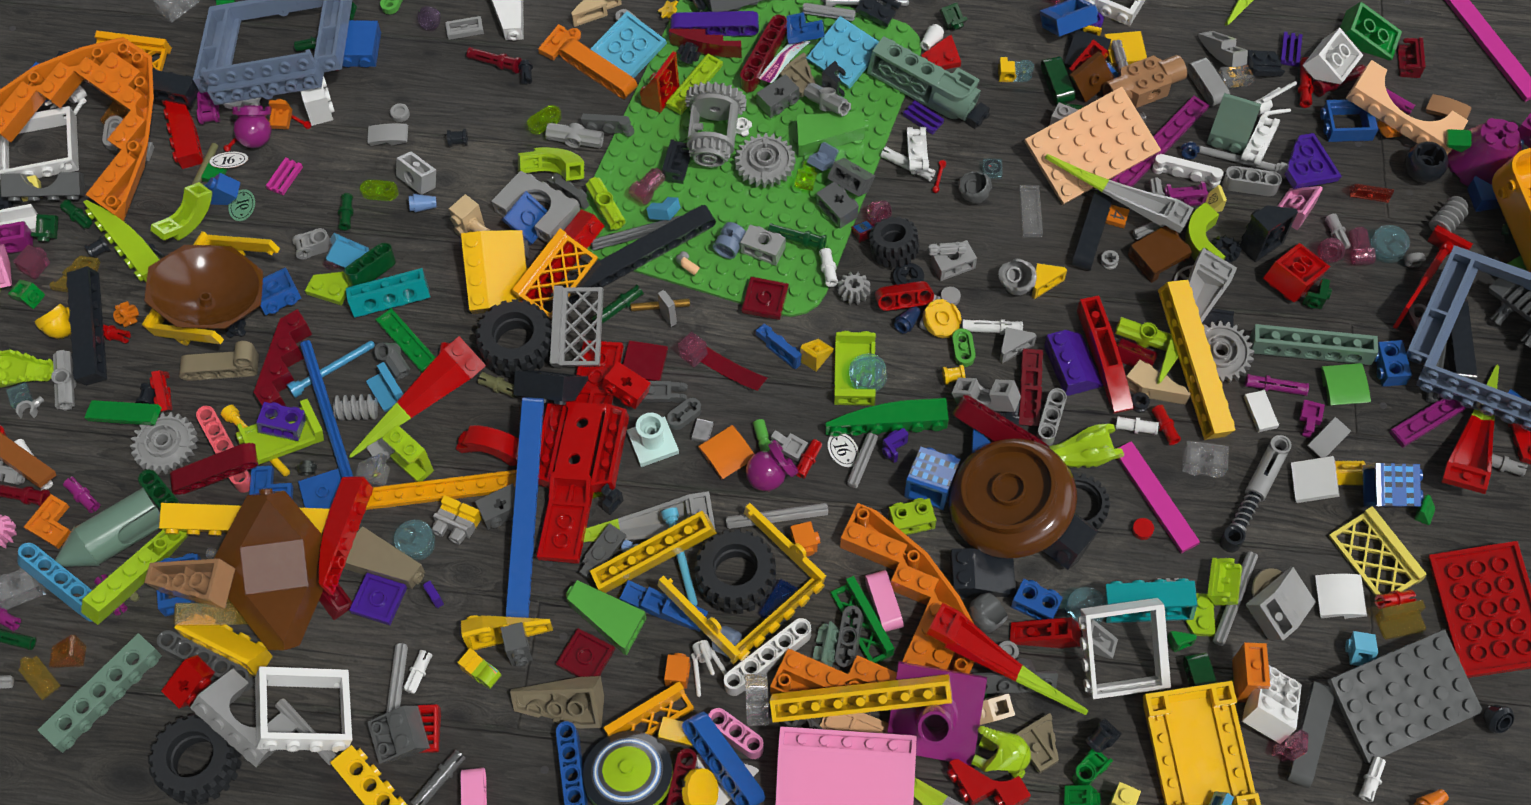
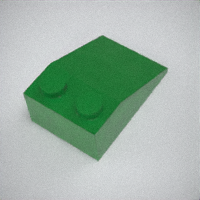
(1370, 31)

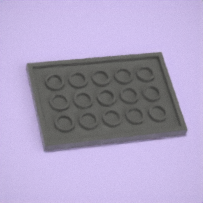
(1405, 696)

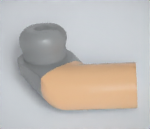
(682, 259)

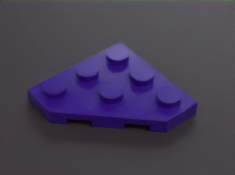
(1310, 164)

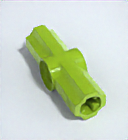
(610, 210)
(1137, 331)

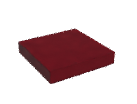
(765, 298)
(646, 359)
(585, 655)

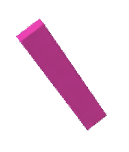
(1157, 498)

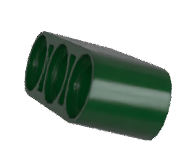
(1057, 80)
(370, 265)
(156, 488)
(1199, 669)

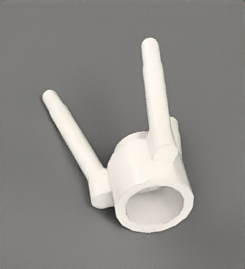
(77, 96)
(1266, 102)
(704, 653)

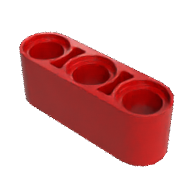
(896, 291)

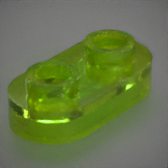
(543, 118)
(378, 190)

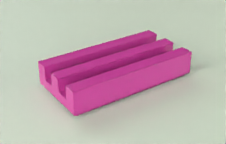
(281, 175)

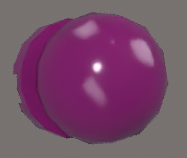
(252, 126)
(768, 468)

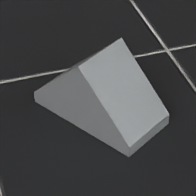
(1014, 343)
(1103, 641)

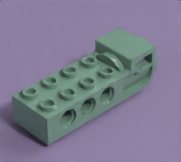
(929, 84)

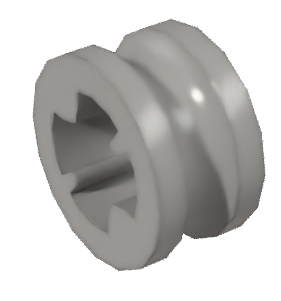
(1104, 261)

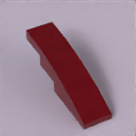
(707, 44)
(1030, 387)

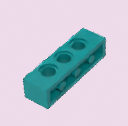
(388, 292)

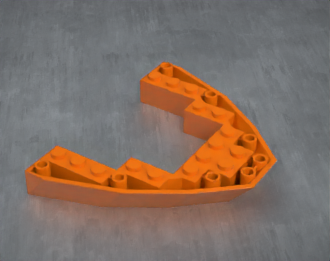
(119, 72)
(914, 577)

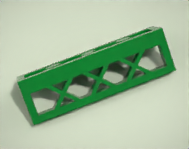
(870, 619)

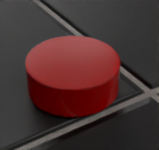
(1143, 528)

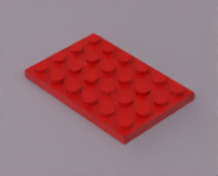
(1486, 606)

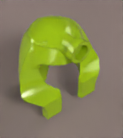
(1012, 752)

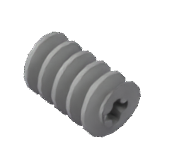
(1450, 214)
(355, 408)

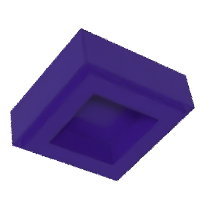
(433, 594)

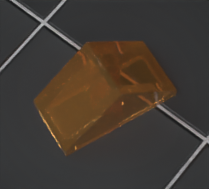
(68, 653)

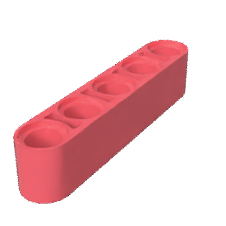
(221, 441)

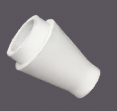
(932, 36)

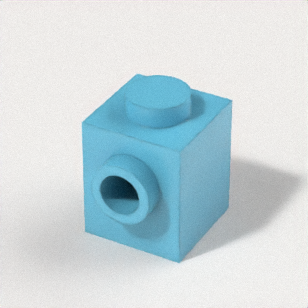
(1361, 648)

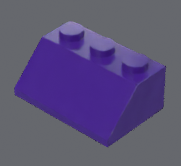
(1072, 362)

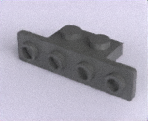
(1000, 684)

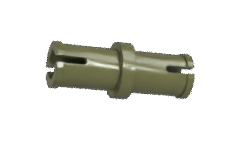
(497, 384)

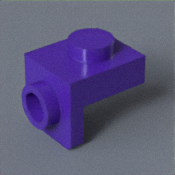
(894, 441)

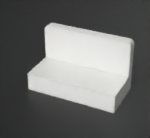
(18, 214)

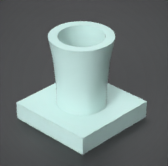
(652, 439)

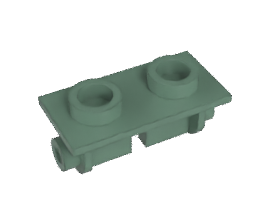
(827, 636)

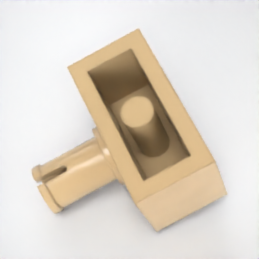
(466, 216)

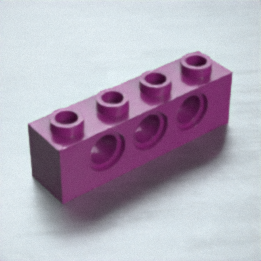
(15, 236)

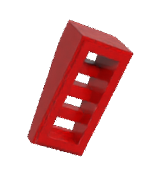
(436, 710)

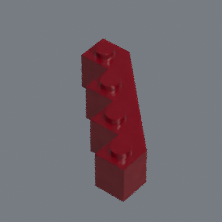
(280, 356)

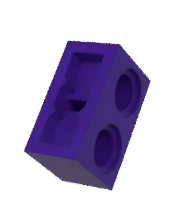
(279, 425)

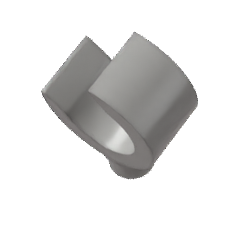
(28, 404)

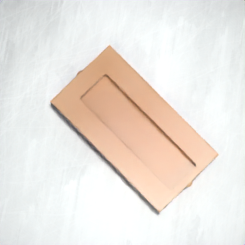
(855, 722)

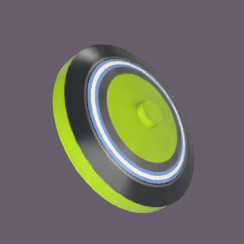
(628, 770)

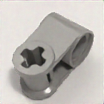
(312, 243)

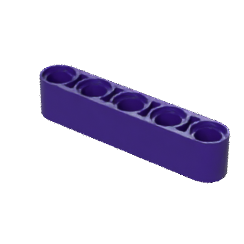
(718, 23)

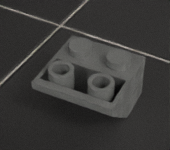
(398, 734)

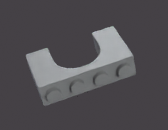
(558, 216)
(214, 709)

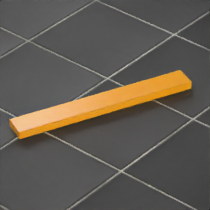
(436, 489)

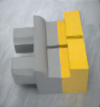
(456, 517)

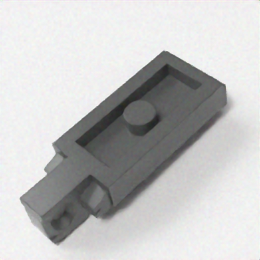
(569, 190)
(602, 549)

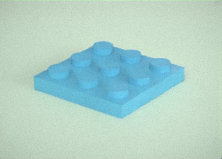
(629, 44)
(847, 47)

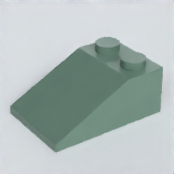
(1233, 123)

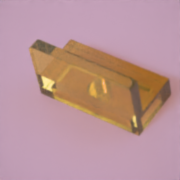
(1401, 619)

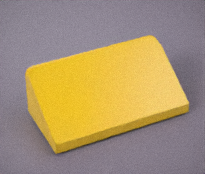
(1349, 472)
(672, 731)

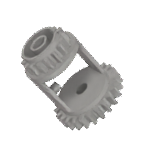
(718, 104)

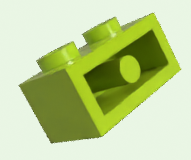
(913, 516)

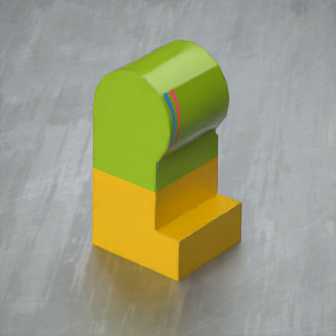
(479, 669)

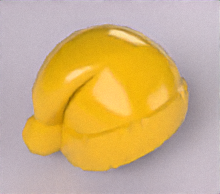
(55, 322)

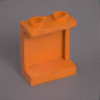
(1250, 670)

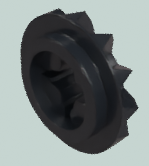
(1234, 248)
(901, 273)

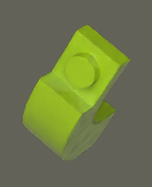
(554, 160)
(188, 216)
(1200, 222)

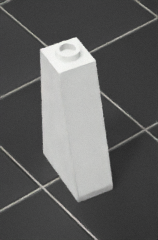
(510, 18)

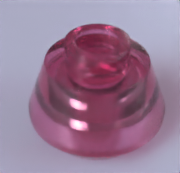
(878, 210)
(1331, 250)

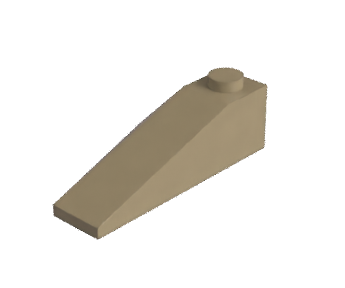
(571, 700)

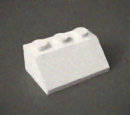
(1333, 58)

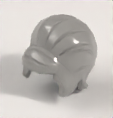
(1018, 276)

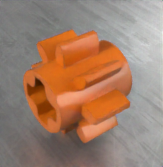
(126, 314)

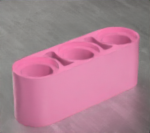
(884, 600)
(740, 743)
(473, 787)

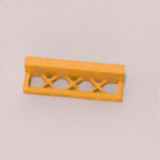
(649, 709)

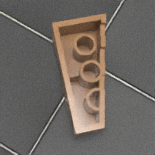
(195, 580)

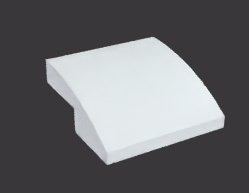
(1341, 595)

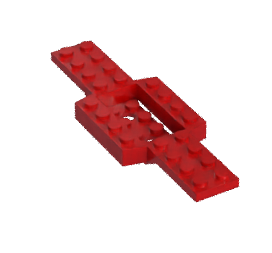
(571, 484)

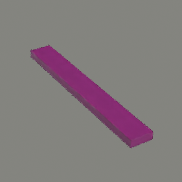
(1166, 138)

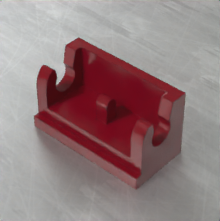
(1411, 58)

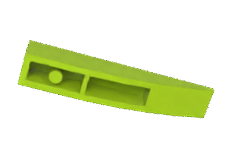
(127, 241)
(129, 576)

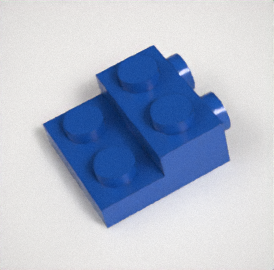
(278, 291)

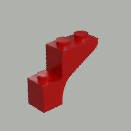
(977, 787)

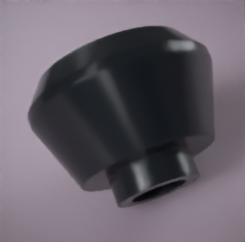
(1498, 718)

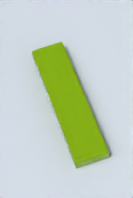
(702, 73)

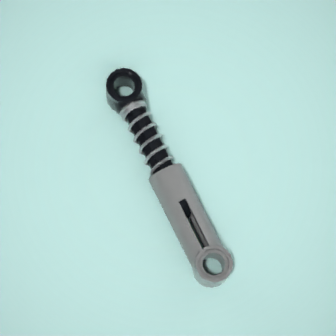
(1256, 492)

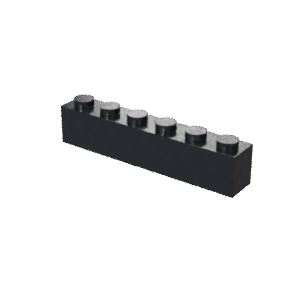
(86, 326)

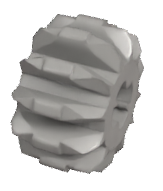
(854, 288)

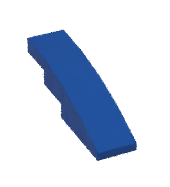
(657, 604)

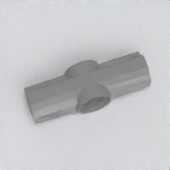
(827, 99)
(574, 135)
(63, 389)

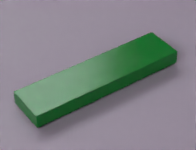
(406, 339)
(123, 412)

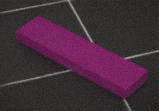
(1426, 421)

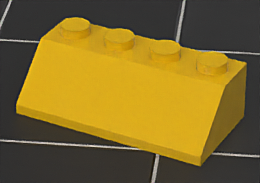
(228, 644)

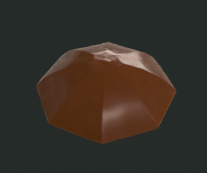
(204, 286)

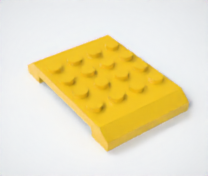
(1199, 745)

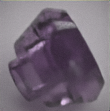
(429, 18)

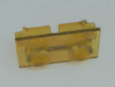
(38, 676)

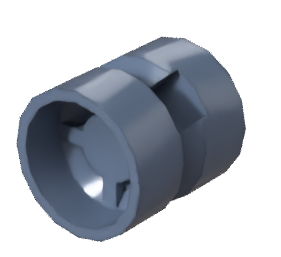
(729, 240)

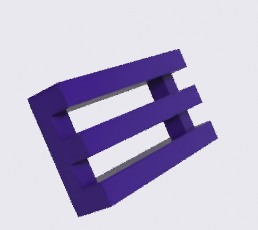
(1292, 38)
(925, 116)

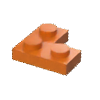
(45, 522)

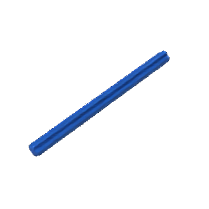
(326, 409)

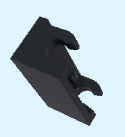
(831, 78)
(676, 162)

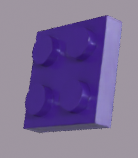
(378, 599)

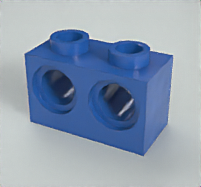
(1396, 362)
(1034, 606)

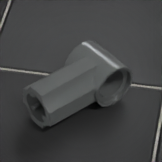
(392, 357)

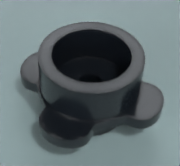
(238, 332)

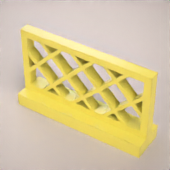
(1390, 542)

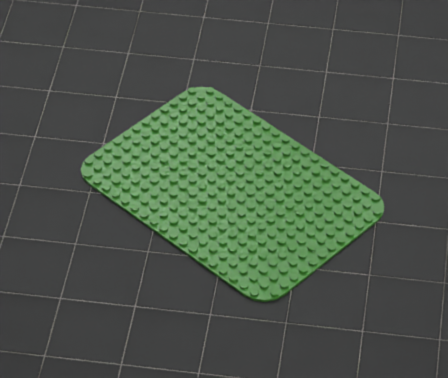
(725, 191)

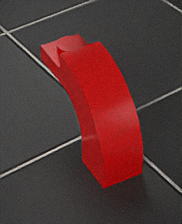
(490, 441)

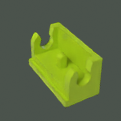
(1224, 581)

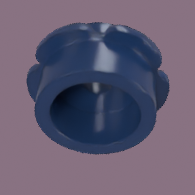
(1190, 150)

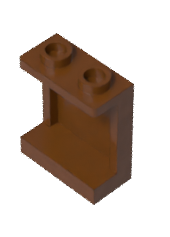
(1159, 252)

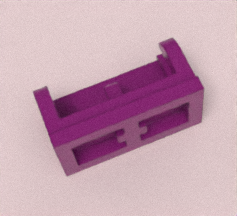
(1190, 195)

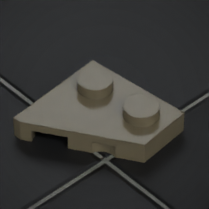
(799, 72)
(1041, 742)

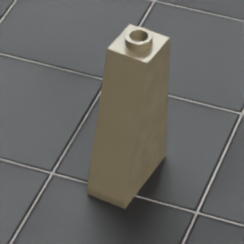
(380, 558)

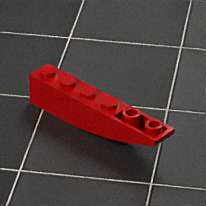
(184, 135)
(582, 229)
(1105, 353)
(341, 529)

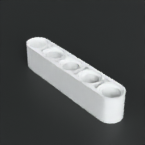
(771, 647)

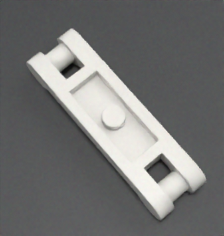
(1260, 140)
(917, 149)
(1187, 169)

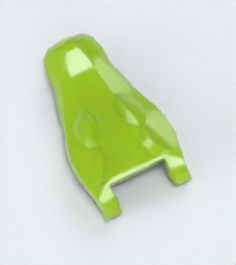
(22, 368)
(1089, 447)

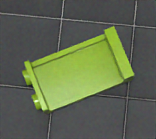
(848, 347)
(272, 447)

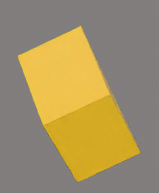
(1047, 278)
(815, 353)

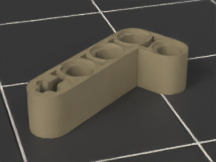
(235, 364)

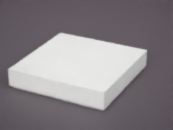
(1315, 479)

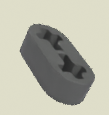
(682, 411)

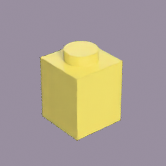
(1125, 795)

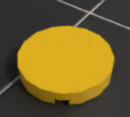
(941, 318)
(700, 788)

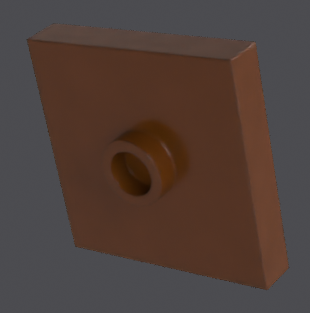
(1091, 76)

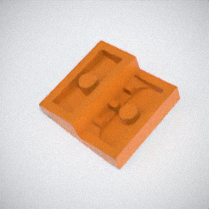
(726, 452)

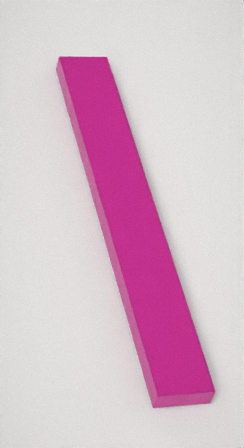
(1493, 46)

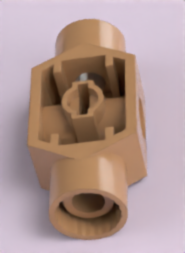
(1148, 79)

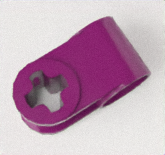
(207, 110)

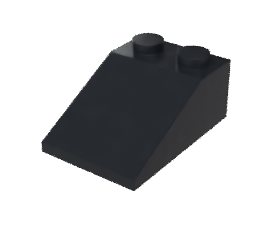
(981, 573)

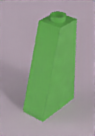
(829, 128)
(608, 615)

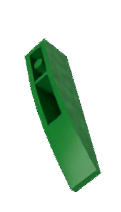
(892, 416)

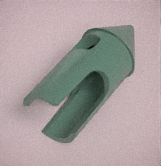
(110, 531)

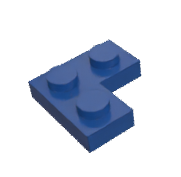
(801, 31)
(263, 477)

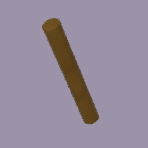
(655, 305)

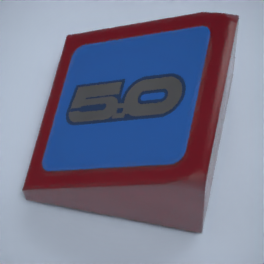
(862, 230)

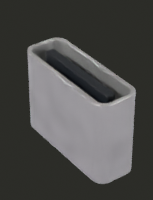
(702, 430)

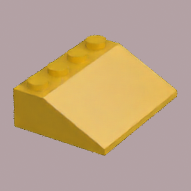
(492, 267)

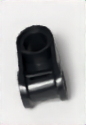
(1103, 736)

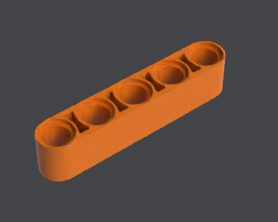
(598, 68)

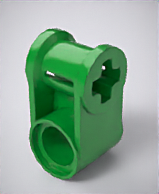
(1094, 765)

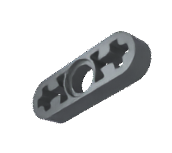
(857, 622)

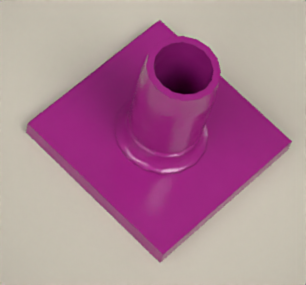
(943, 729)

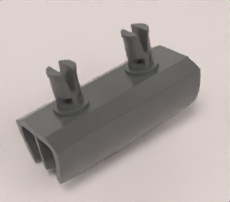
(1513, 298)

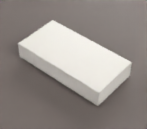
(1261, 411)

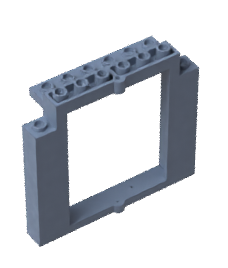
(274, 75)
(1437, 326)

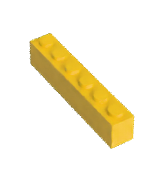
(653, 552)

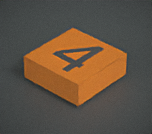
(1117, 216)

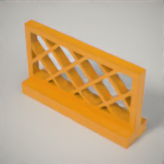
(147, 44)
(544, 260)

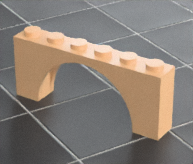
(1371, 95)

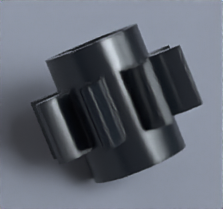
(689, 52)

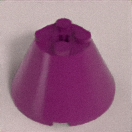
(1491, 147)

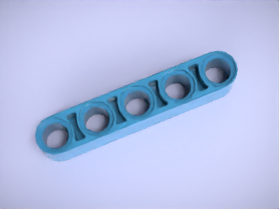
(50, 577)

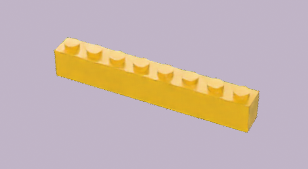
(1196, 359)
(215, 518)
(861, 698)

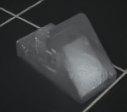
(374, 469)

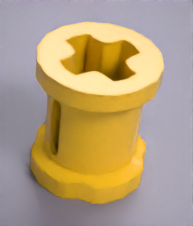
(952, 374)

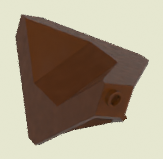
(274, 566)

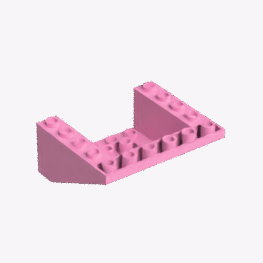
(845, 768)

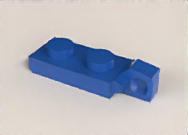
(779, 346)

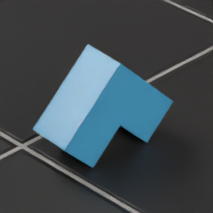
(664, 210)

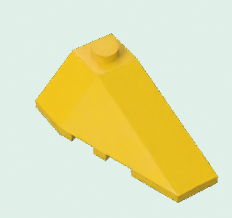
(485, 631)

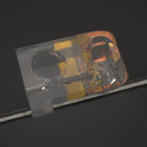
(1236, 76)

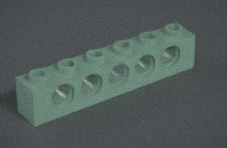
(1314, 344)
(88, 695)

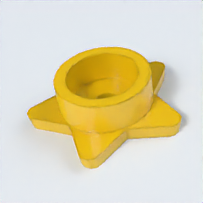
(668, 9)

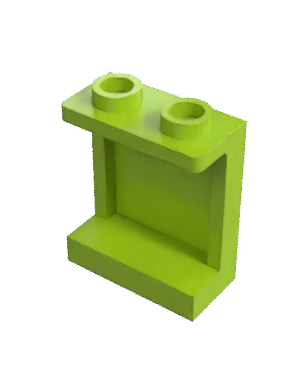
(408, 454)

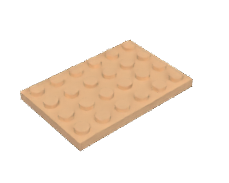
(1097, 138)

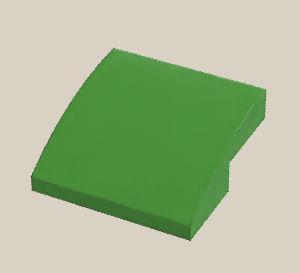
(1345, 384)

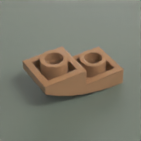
(1443, 106)

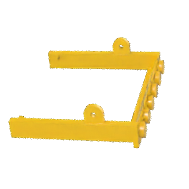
(154, 320)
(712, 627)

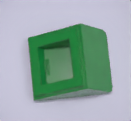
(1458, 139)
(1425, 511)
(1180, 640)

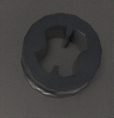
(1138, 397)

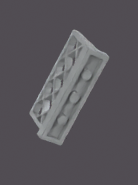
(560, 329)

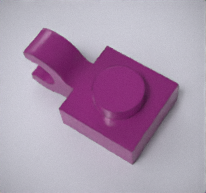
(1311, 414)

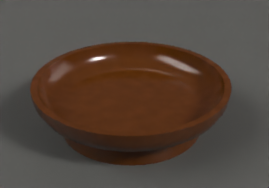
(1012, 498)

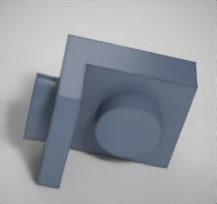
(824, 157)

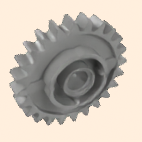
(777, 153)
(1235, 347)
(180, 442)

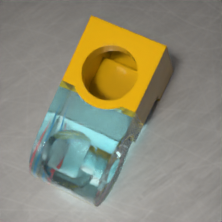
(1014, 70)

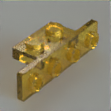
(203, 614)

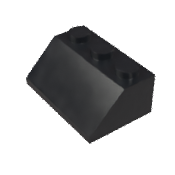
(1267, 230)
(549, 385)
(1072, 543)

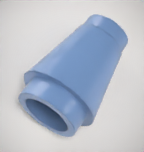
(421, 202)

